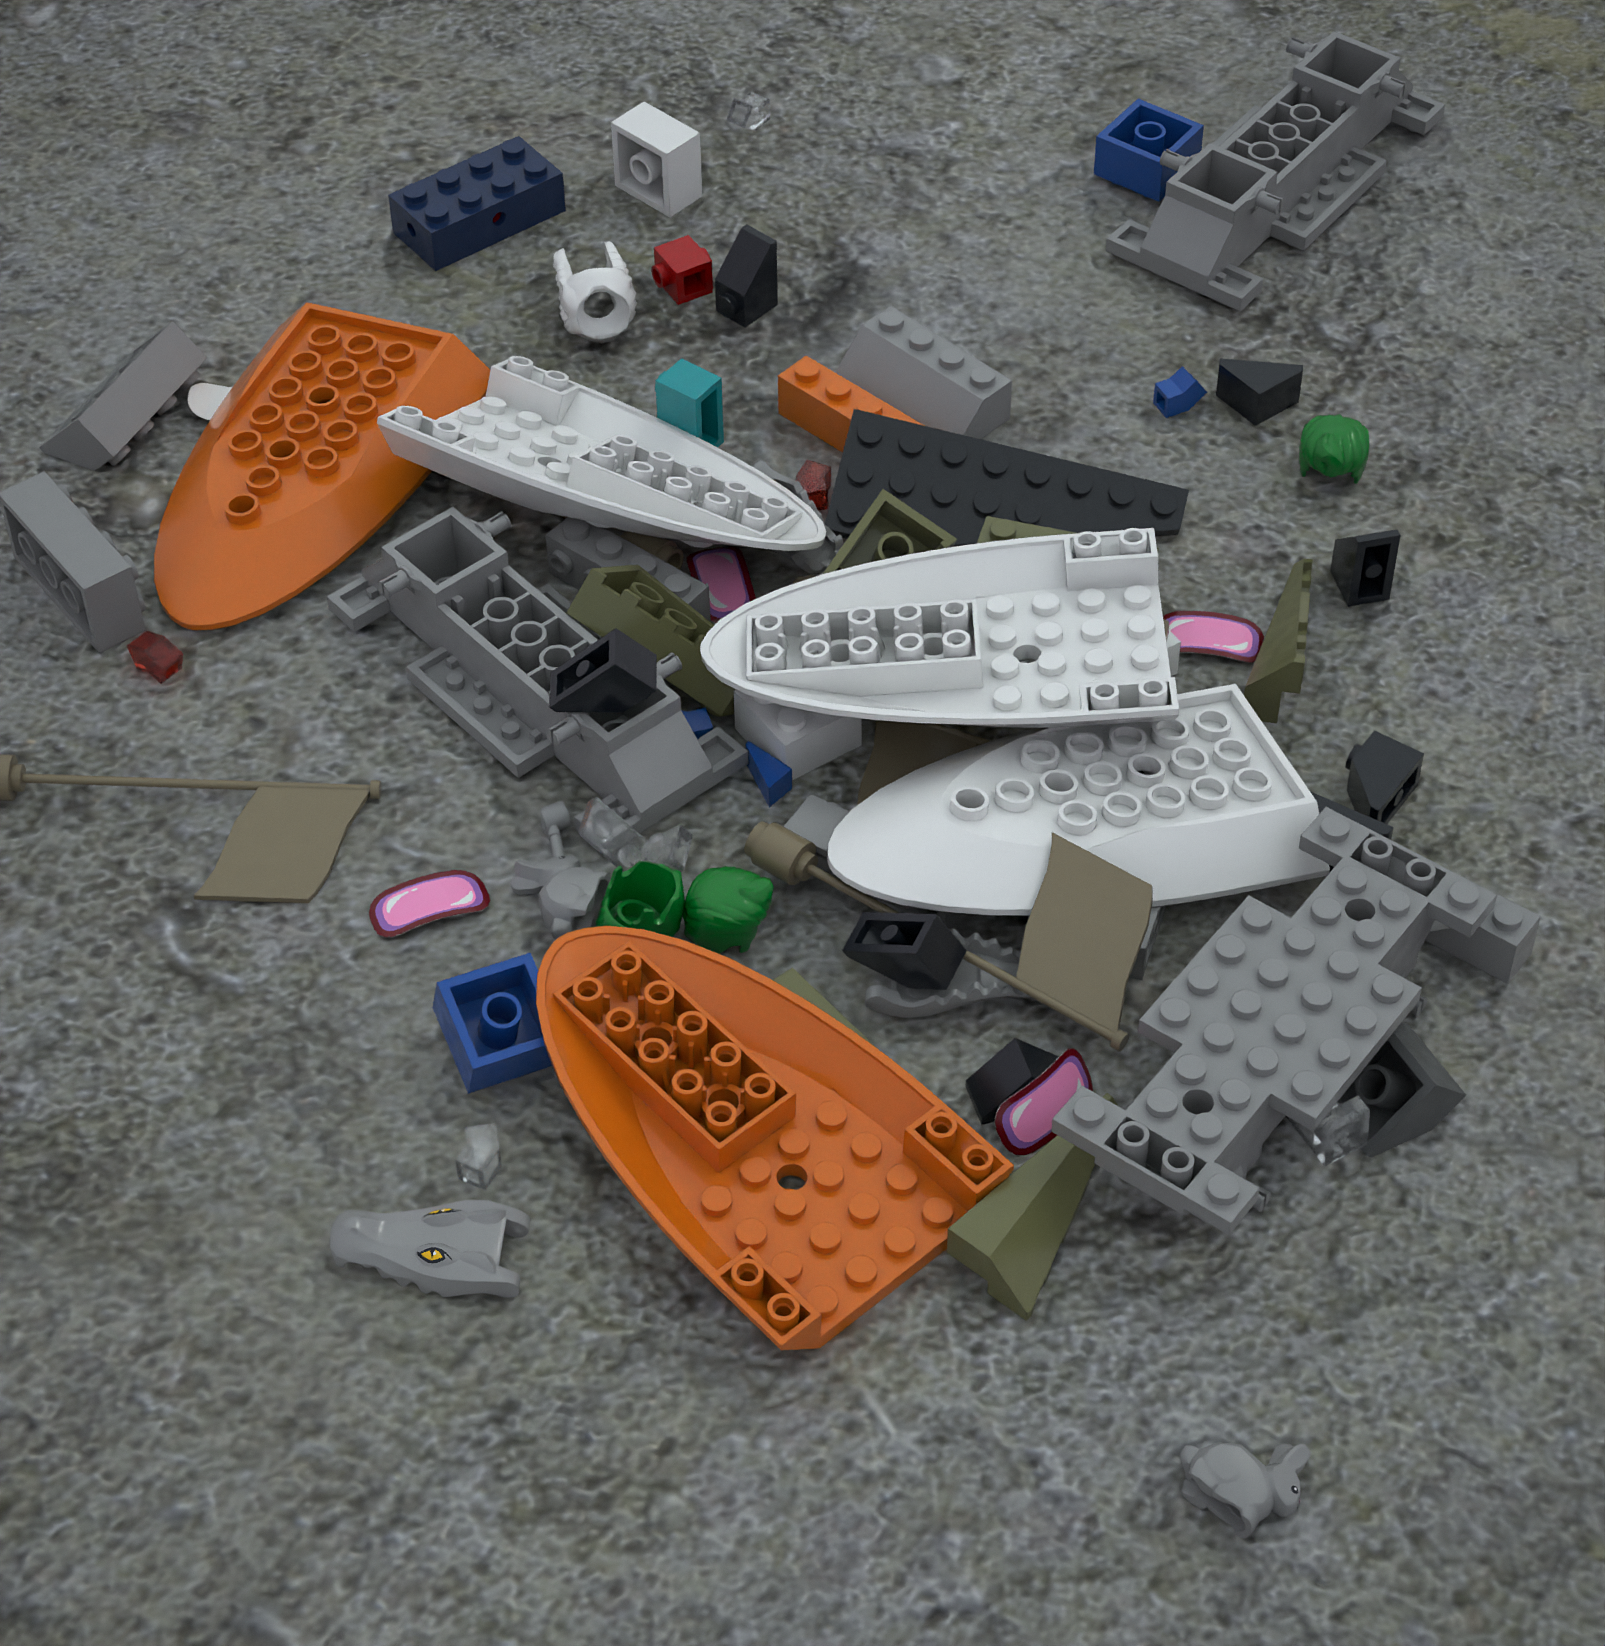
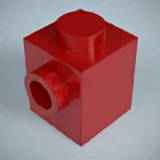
(683, 269)

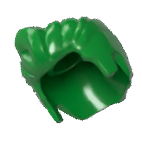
(1334, 446)
(644, 898)
(726, 908)

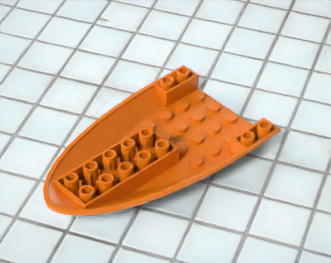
(298, 481)
(722, 1085)

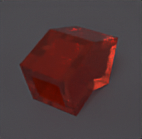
(816, 481)
(156, 655)

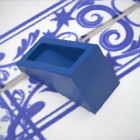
(769, 774)

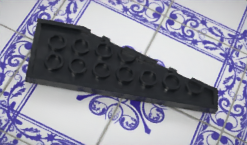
(966, 479)

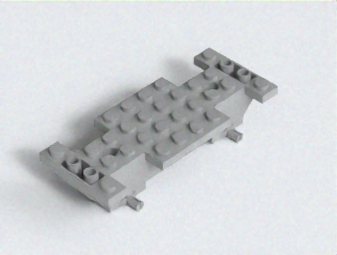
(1277, 170)
(495, 663)
(1275, 1022)

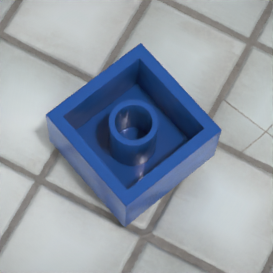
(1133, 144)
(492, 1022)

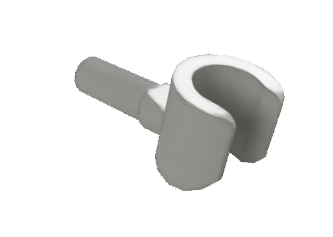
(555, 818)

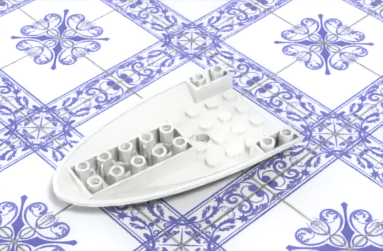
(602, 463)
(946, 634)
(978, 826)

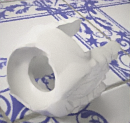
(577, 287)

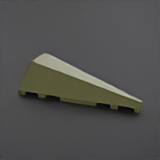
(1282, 656)
(1022, 1223)

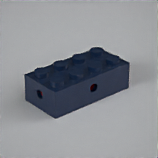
(477, 203)

